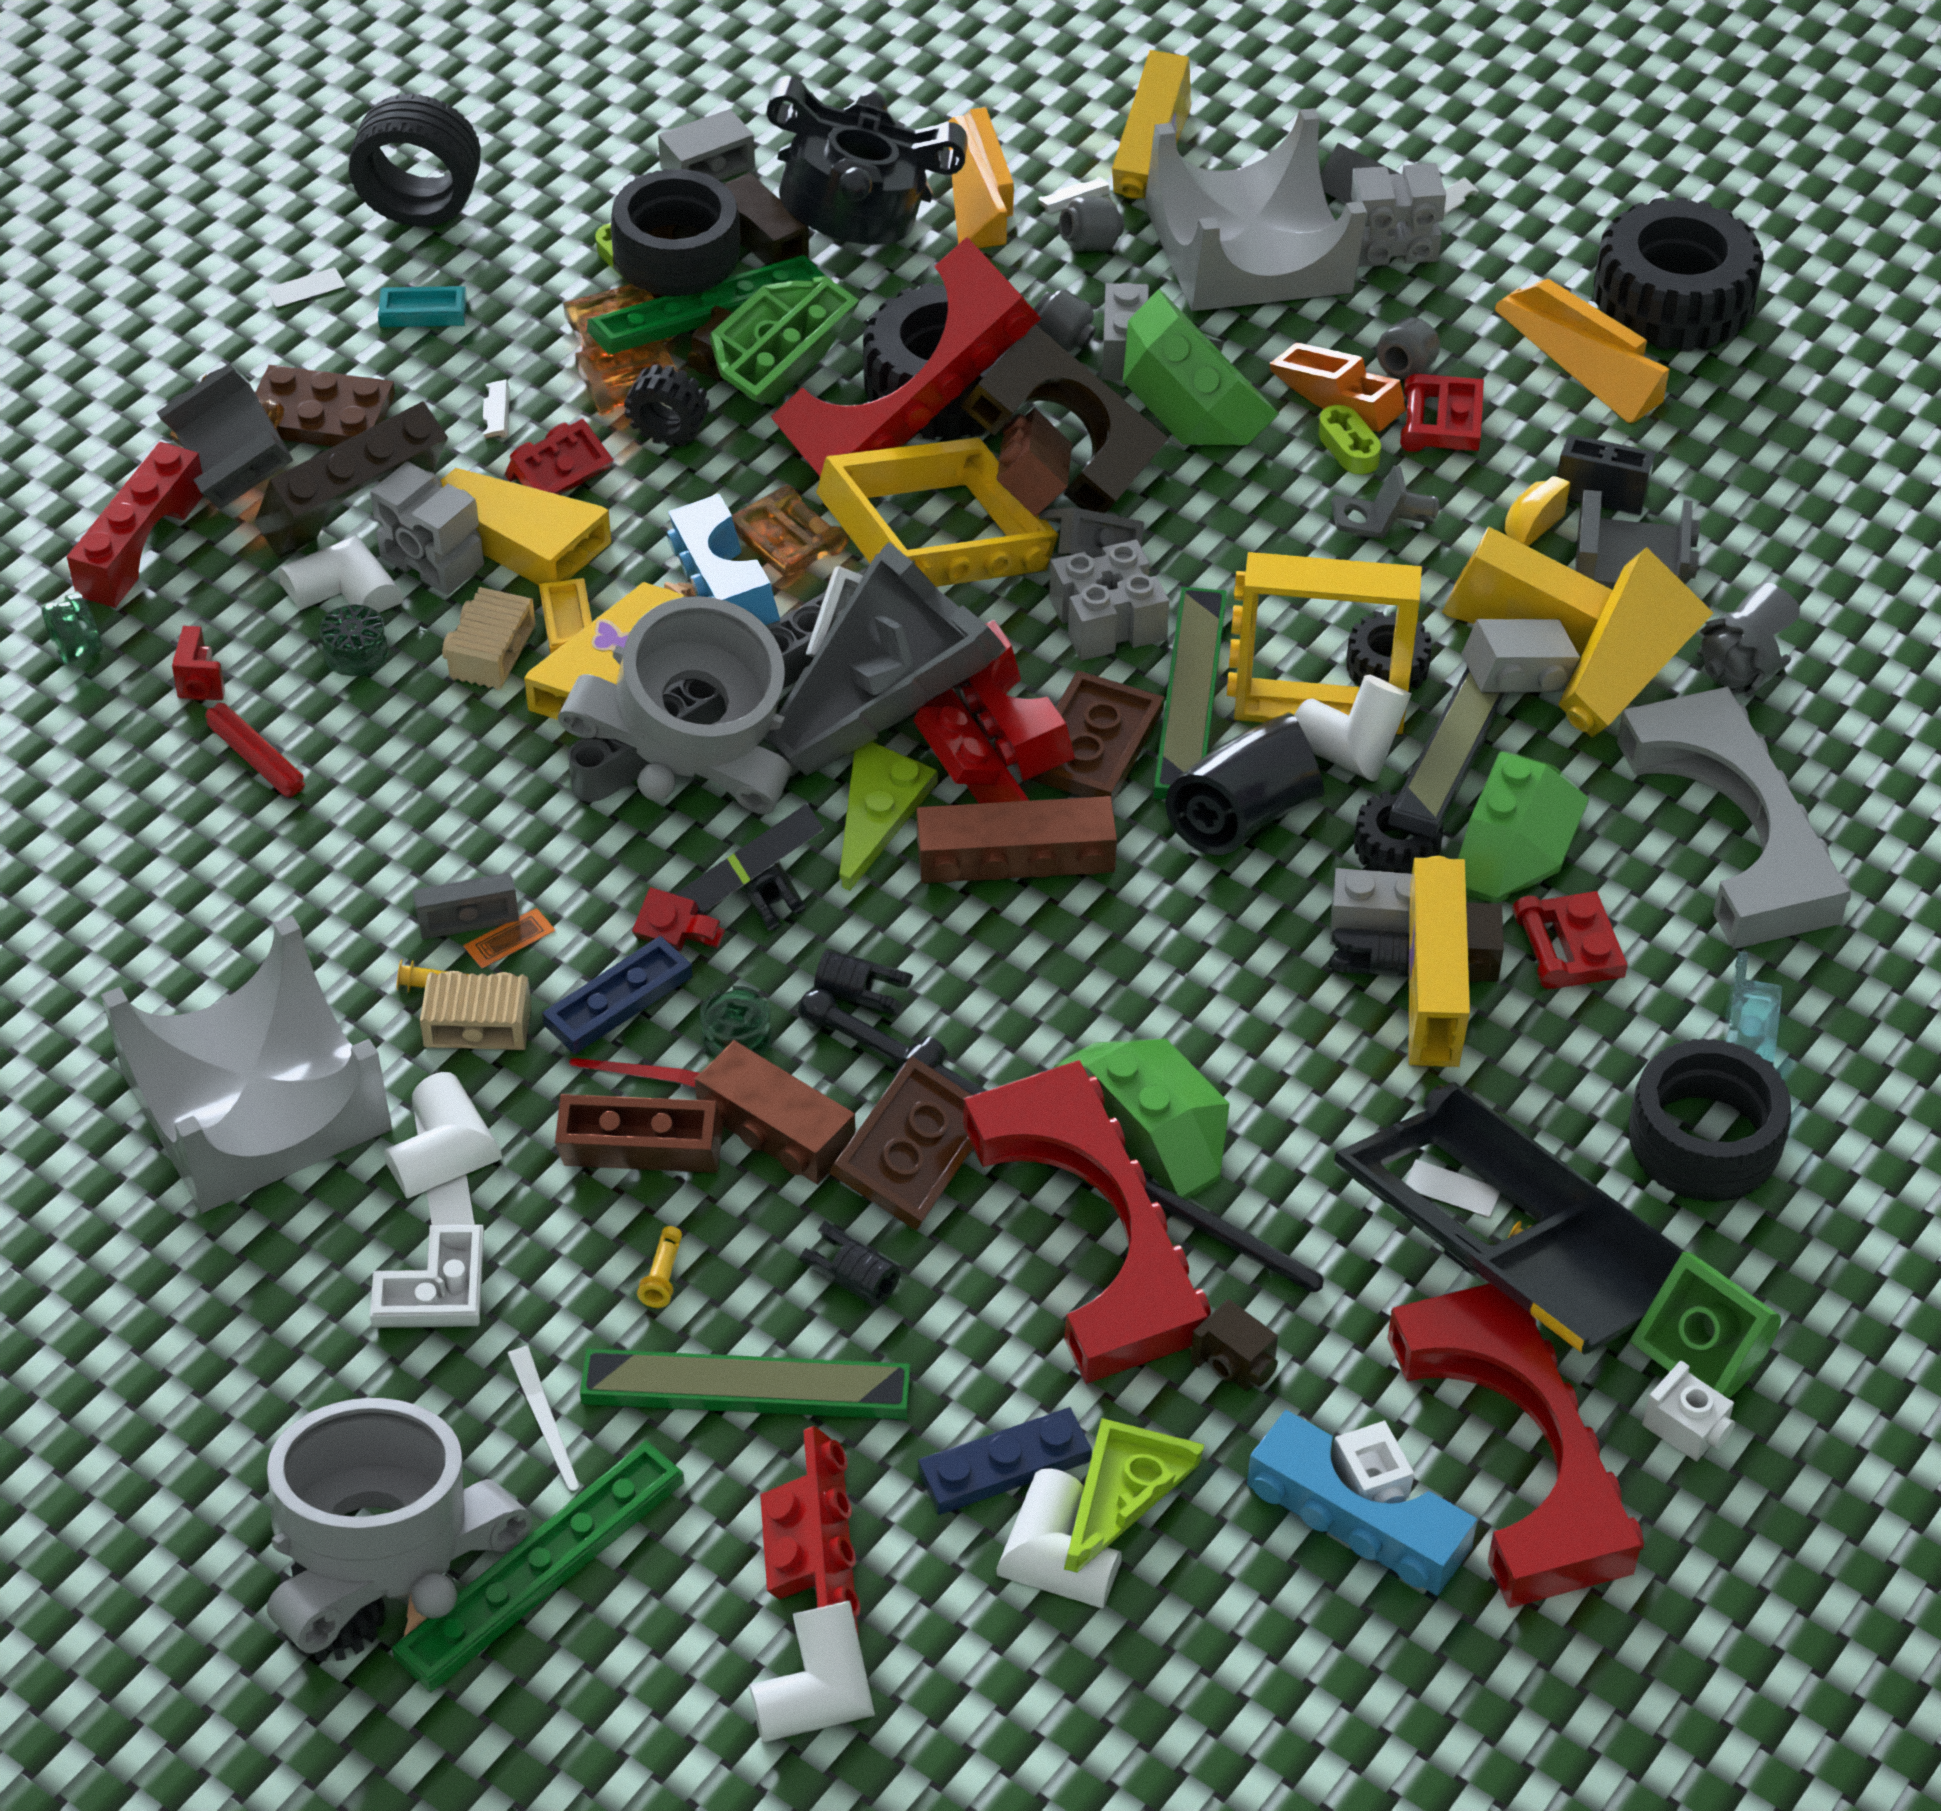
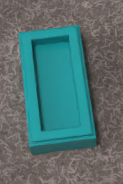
(422, 306)

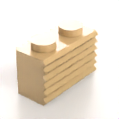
(489, 637)
(475, 1011)

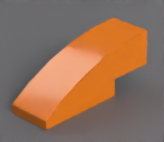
(1340, 379)

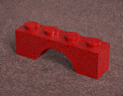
(109, 554)
(1026, 731)

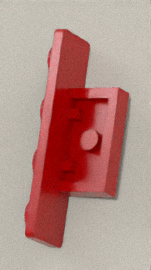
(966, 750)
(809, 1528)

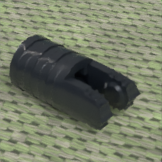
(770, 888)
(1370, 952)
(854, 977)
(854, 1267)

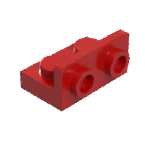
(561, 460)

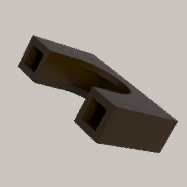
(764, 225)
(1044, 371)
(307, 493)

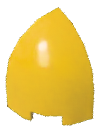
(1537, 510)

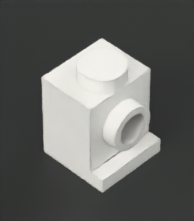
(1688, 1413)
(1373, 1464)

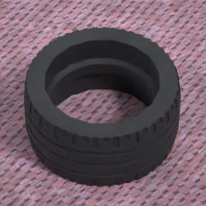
(425, 124)
(680, 264)
(1724, 1074)

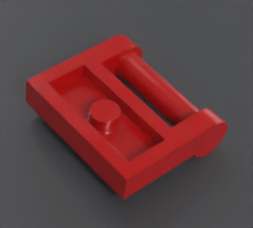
(1457, 412)
(1584, 936)

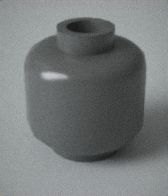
(1091, 224)
(1066, 319)
(1408, 348)

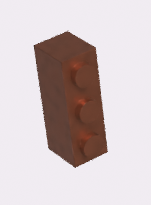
(1034, 460)
(776, 1112)
(639, 1133)

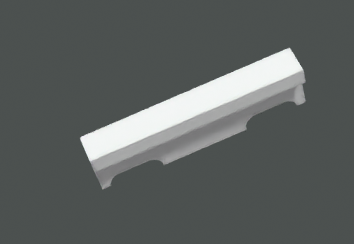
(1456, 193)
(1063, 196)
(497, 409)

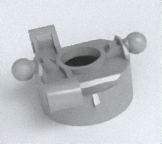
(702, 642)
(387, 1459)

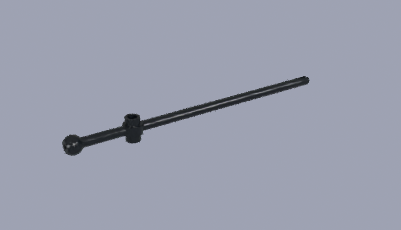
(820, 1009)

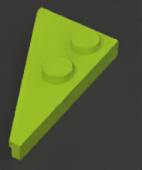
(880, 801)
(1124, 1480)

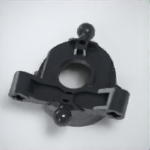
(854, 167)

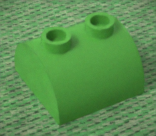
(1707, 1326)

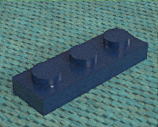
(617, 994)
(1003, 1460)

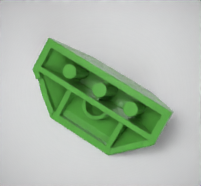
(780, 335)
(1190, 380)
(1520, 827)
(1165, 1108)

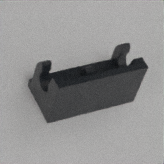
(1607, 467)

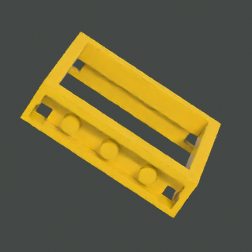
(854, 477)
(1319, 579)

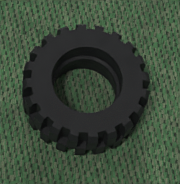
(1643, 264)
(898, 346)

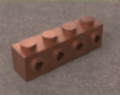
(1016, 839)

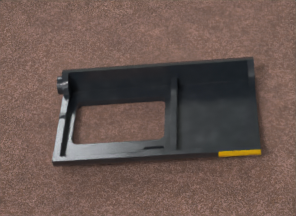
(1578, 1271)

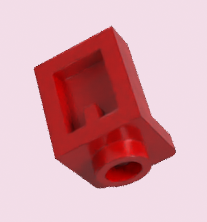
(193, 668)

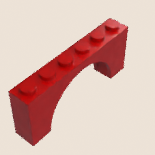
(981, 324)
(1063, 1123)
(1581, 1527)

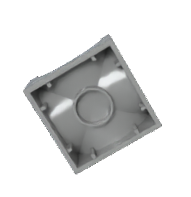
(1253, 228)
(252, 1079)

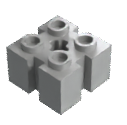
(1400, 213)
(427, 527)
(1109, 599)

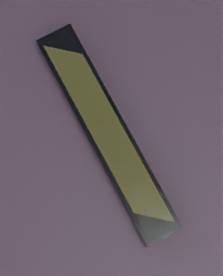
(1446, 758)

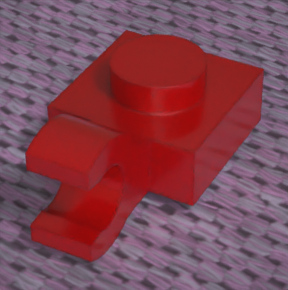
(675, 920)

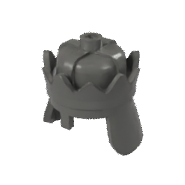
(1741, 644)

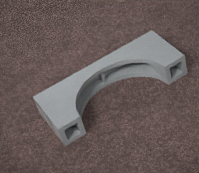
(1711, 741)

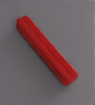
(255, 749)

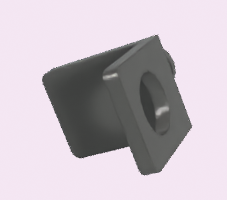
(1390, 504)

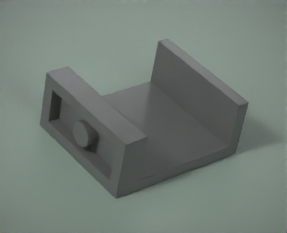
(230, 433)
(1610, 544)

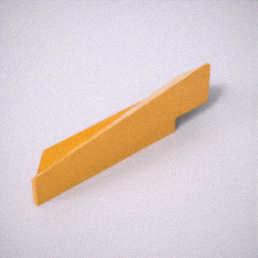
(984, 184)
(1589, 347)

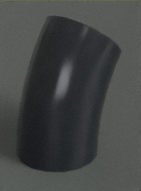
(1244, 786)

